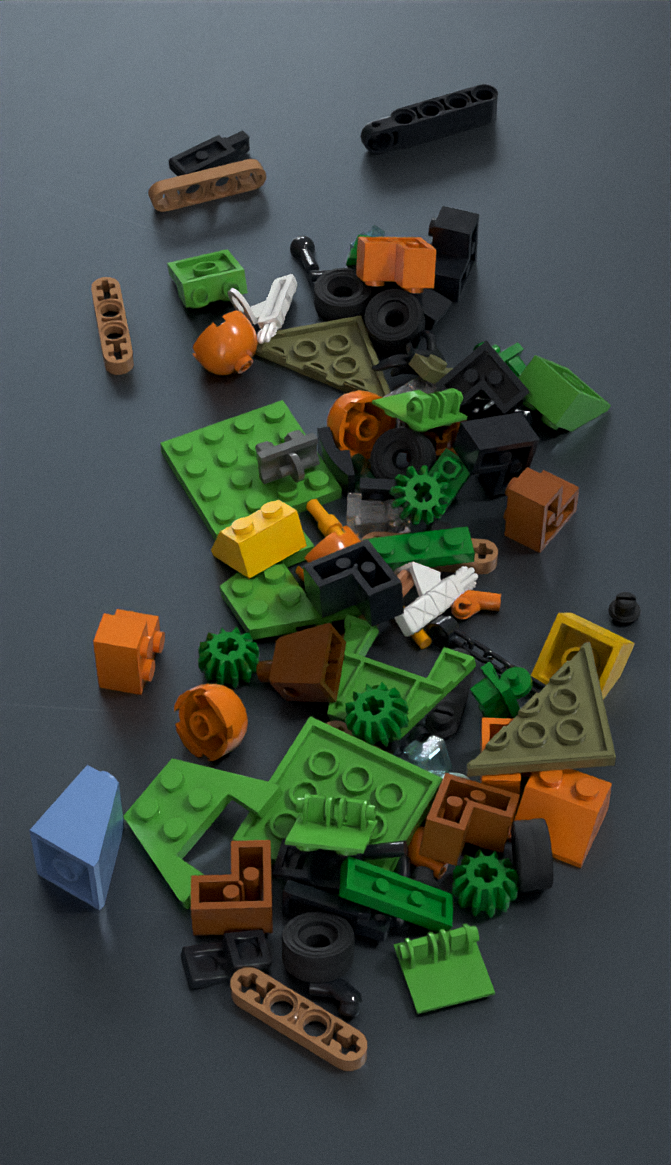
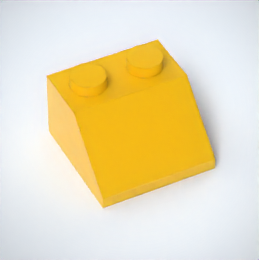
(260, 539)
(567, 637)

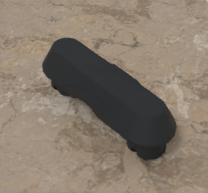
(446, 715)

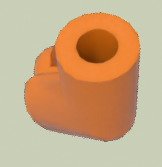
(474, 601)
(417, 860)

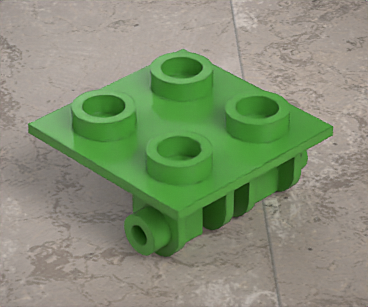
(424, 410)
(339, 833)
(444, 968)

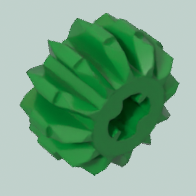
(407, 490)
(228, 657)
(377, 714)
(485, 883)

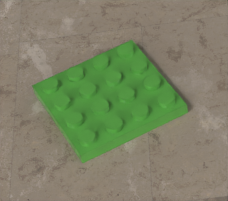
(222, 471)
(343, 766)

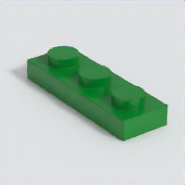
(426, 548)
(396, 895)

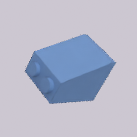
(81, 836)

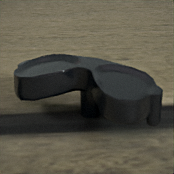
(419, 734)

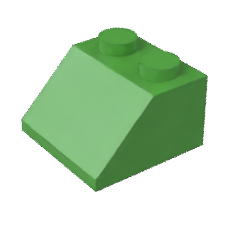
(560, 395)

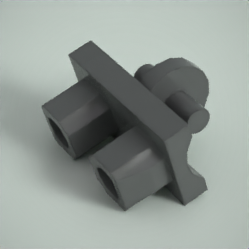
(288, 458)

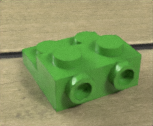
(207, 278)

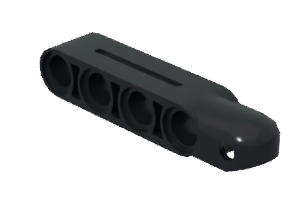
(432, 119)

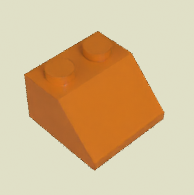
(572, 808)

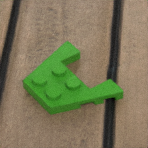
(274, 600)
(419, 692)
(183, 806)

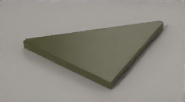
(329, 352)
(556, 728)

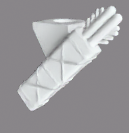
(271, 312)
(433, 593)

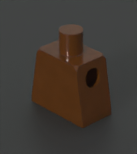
(306, 665)

